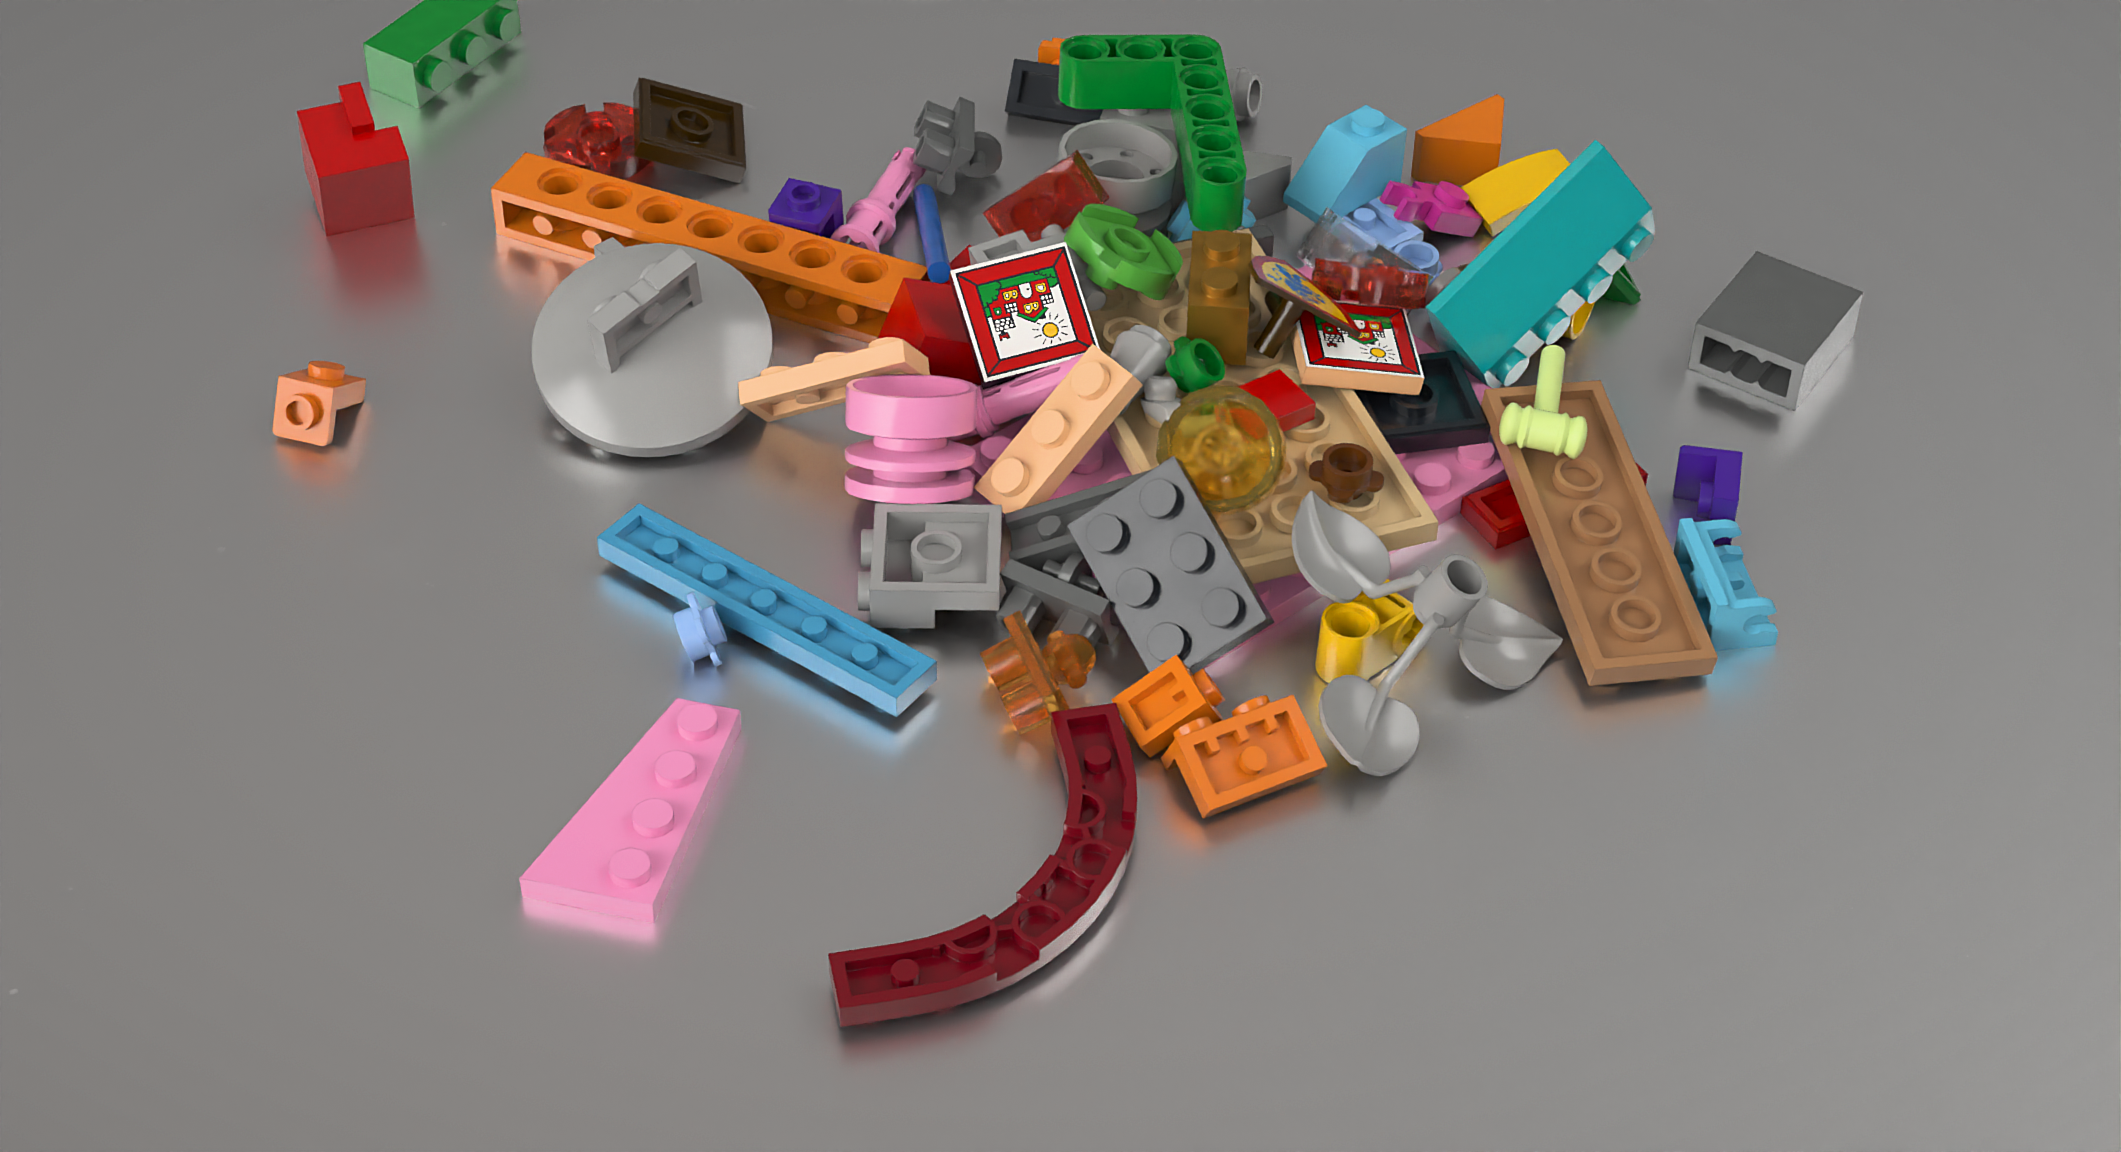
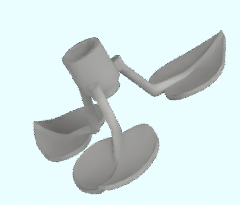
(1495, 640)

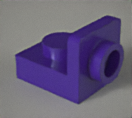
(808, 208)
(1710, 479)

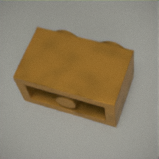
(1220, 292)

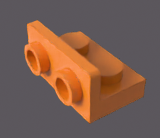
(1245, 755)

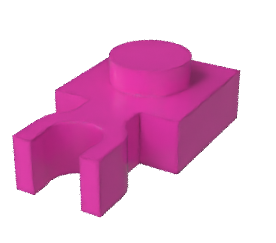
(1440, 206)

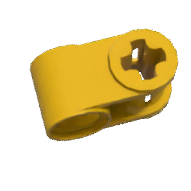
(1364, 635)

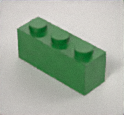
(437, 46)

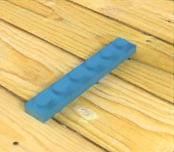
(769, 609)

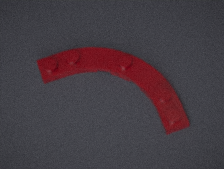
(1048, 909)

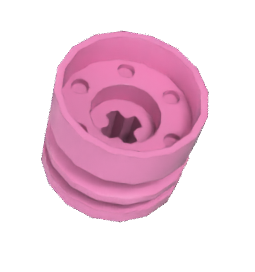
(910, 443)

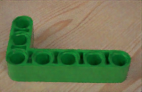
(1177, 75)

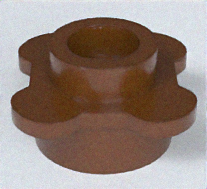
(1346, 472)

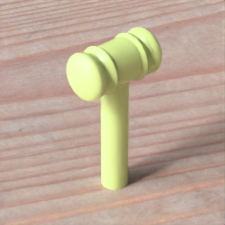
(1543, 426)

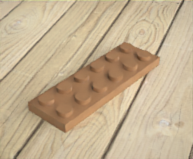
(1604, 546)

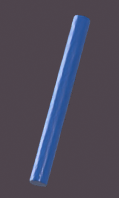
(931, 233)

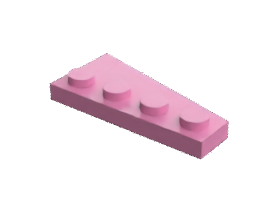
(640, 821)

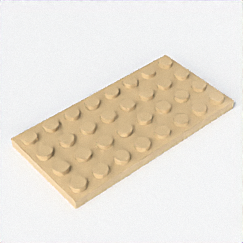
(1264, 534)

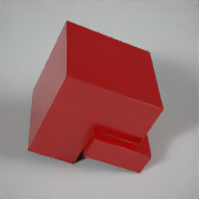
(352, 169)
(931, 323)

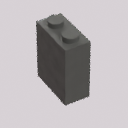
(1775, 330)

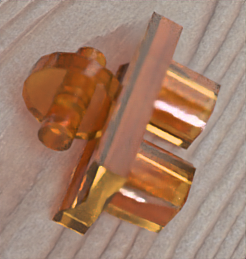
(1061, 662)

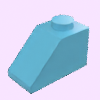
(1349, 164)

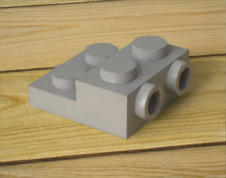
(929, 562)

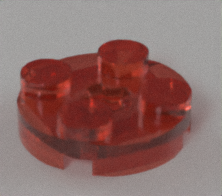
(595, 140)
(1372, 284)

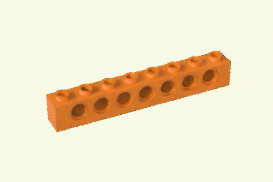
(792, 270)

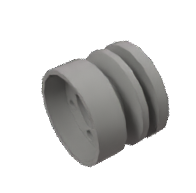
(1131, 165)

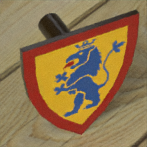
(1288, 298)

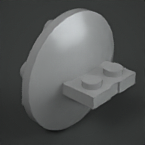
(650, 349)

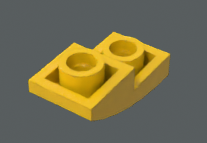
(1512, 187)

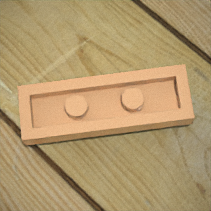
(821, 384)
(1059, 433)

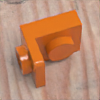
(1167, 701)

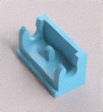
(1722, 586)

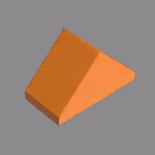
(1460, 144)

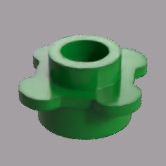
(1195, 364)

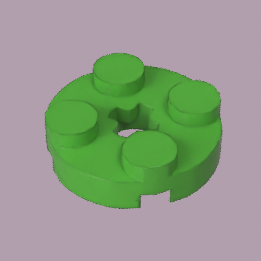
(1121, 253)

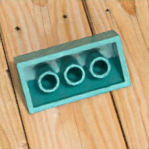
(1543, 269)

